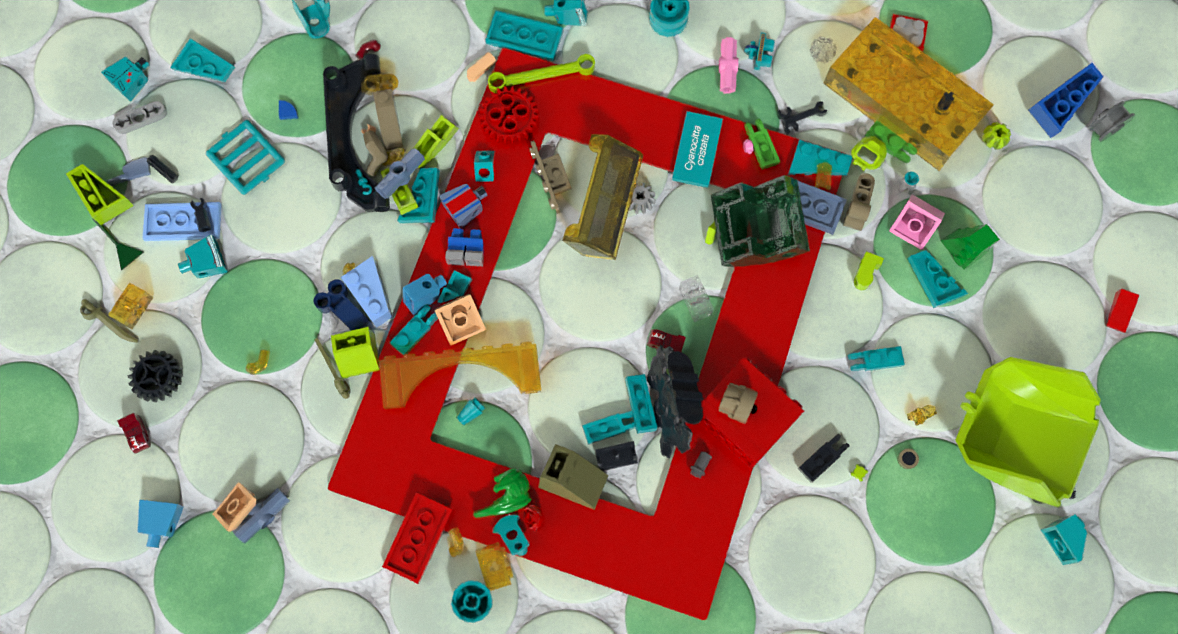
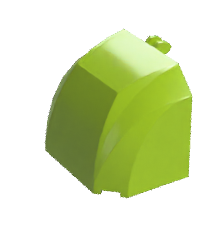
(1030, 428)

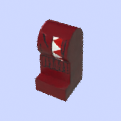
(659, 338)
(135, 432)

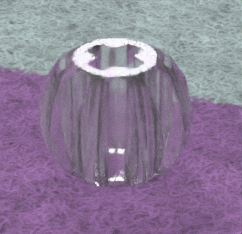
(823, 49)

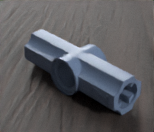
(399, 173)
(261, 515)

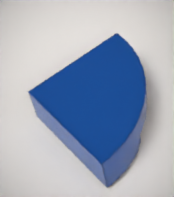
(287, 111)

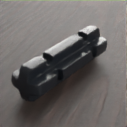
(160, 167)

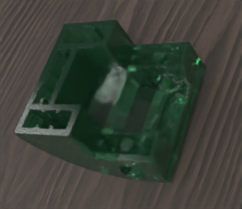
(759, 222)

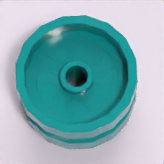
(669, 16)

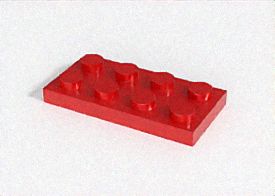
(417, 538)

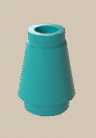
(470, 411)

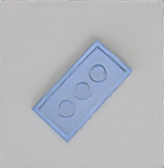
(178, 222)

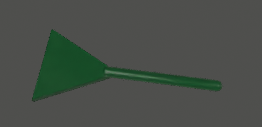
(125, 253)

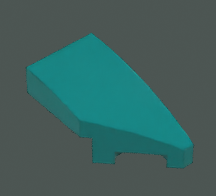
(455, 288)

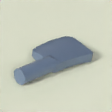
(131, 171)

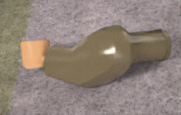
(376, 150)

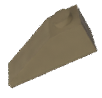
(388, 119)

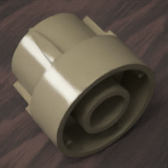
(738, 402)

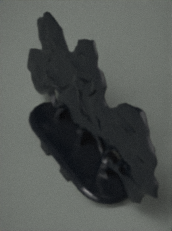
(676, 400)

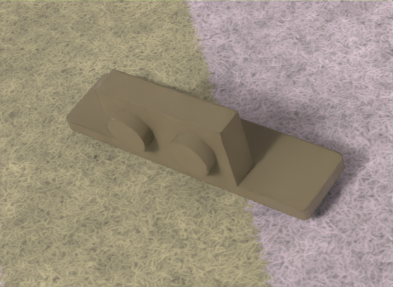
(554, 175)

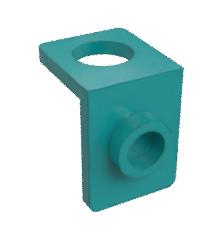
(484, 159)

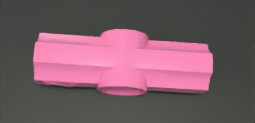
(728, 65)

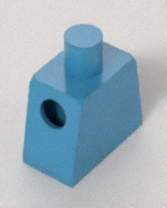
(422, 292)
(158, 520)

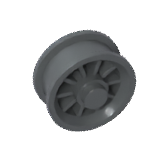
(1111, 121)

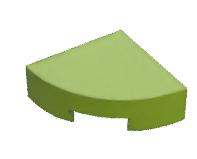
(710, 238)

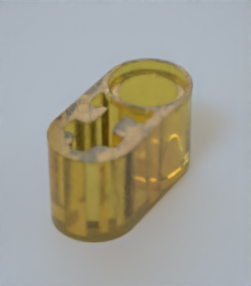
(377, 80)

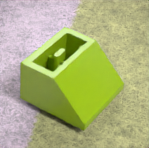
(355, 352)

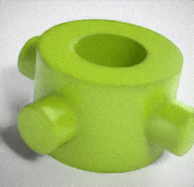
(859, 473)

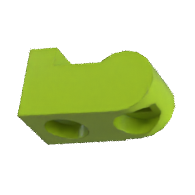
(865, 270)

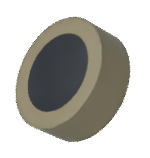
(908, 459)

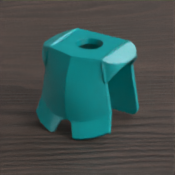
(319, 11)

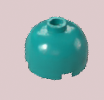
(471, 601)

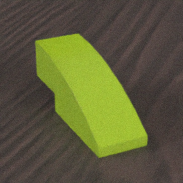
(435, 139)

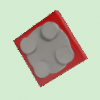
(911, 29)

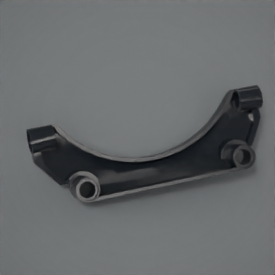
(341, 102)

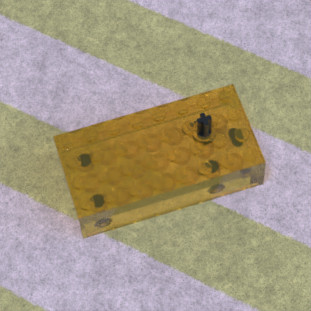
(907, 92)

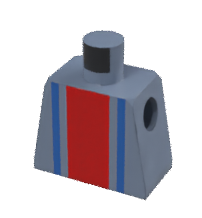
(463, 203)

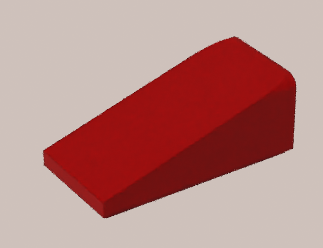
(1122, 310)

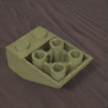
(572, 477)

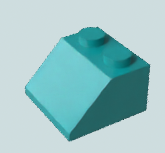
(1067, 538)

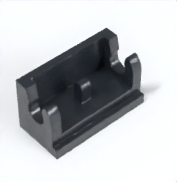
(616, 456)

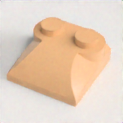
(460, 319)
(235, 507)

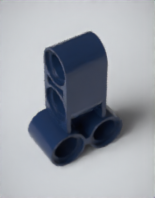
(341, 306)

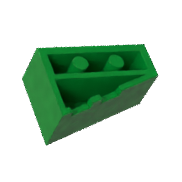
(970, 244)

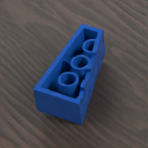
(1062, 103)

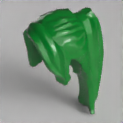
(514, 498)

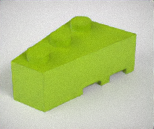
(98, 196)

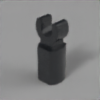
(201, 216)

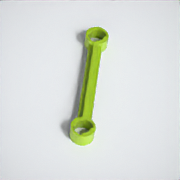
(542, 73)

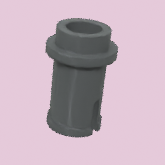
(700, 465)

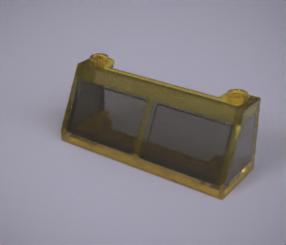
(606, 199)

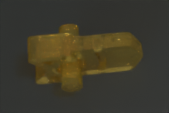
(394, 155)
(823, 176)
(919, 415)

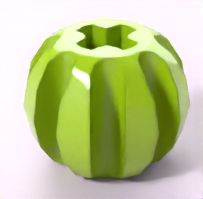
(996, 135)

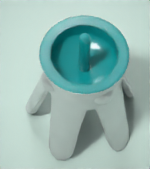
(910, 180)

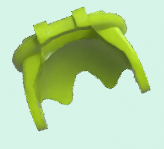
(873, 144)

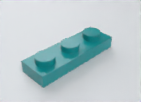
(641, 403)

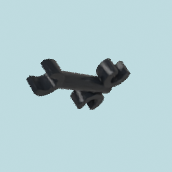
(791, 121)

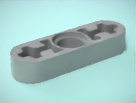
(128, 127)

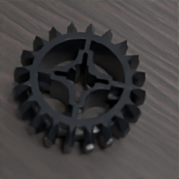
(140, 383)

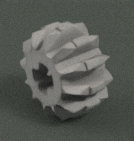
(646, 203)

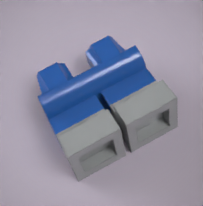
(465, 250)

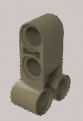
(859, 210)

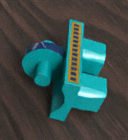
(764, 44)

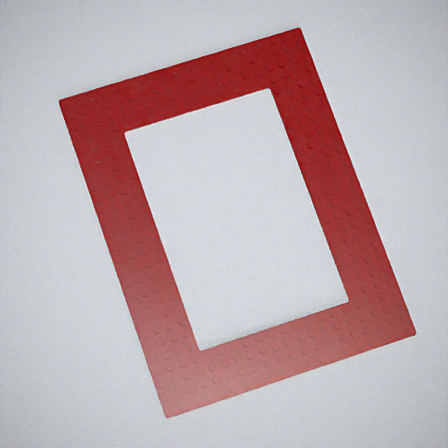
(656, 558)

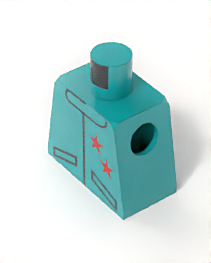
(127, 76)

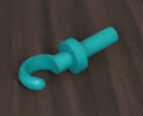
(363, 182)

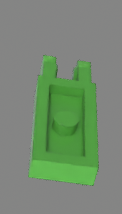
(892, 142)
(762, 145)

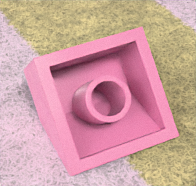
(917, 222)

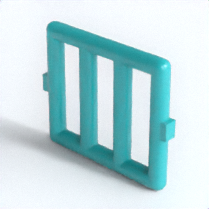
(233, 177)

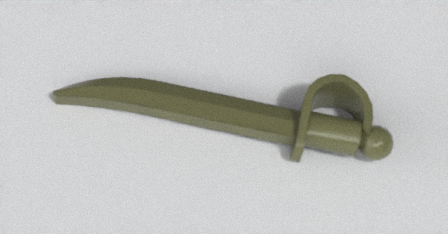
(97, 313)
(340, 384)

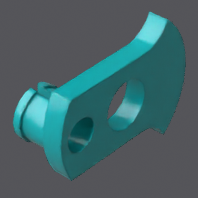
(507, 524)

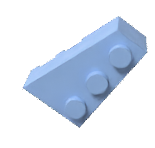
(368, 290)

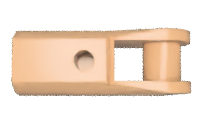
(480, 67)

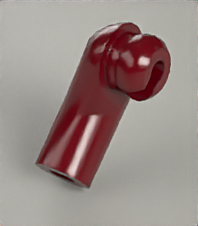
(366, 47)

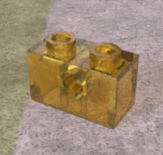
(130, 306)
(492, 578)

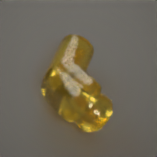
(260, 365)
(458, 542)

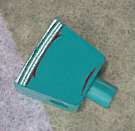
(568, 12)
(204, 259)

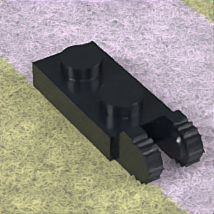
(822, 459)

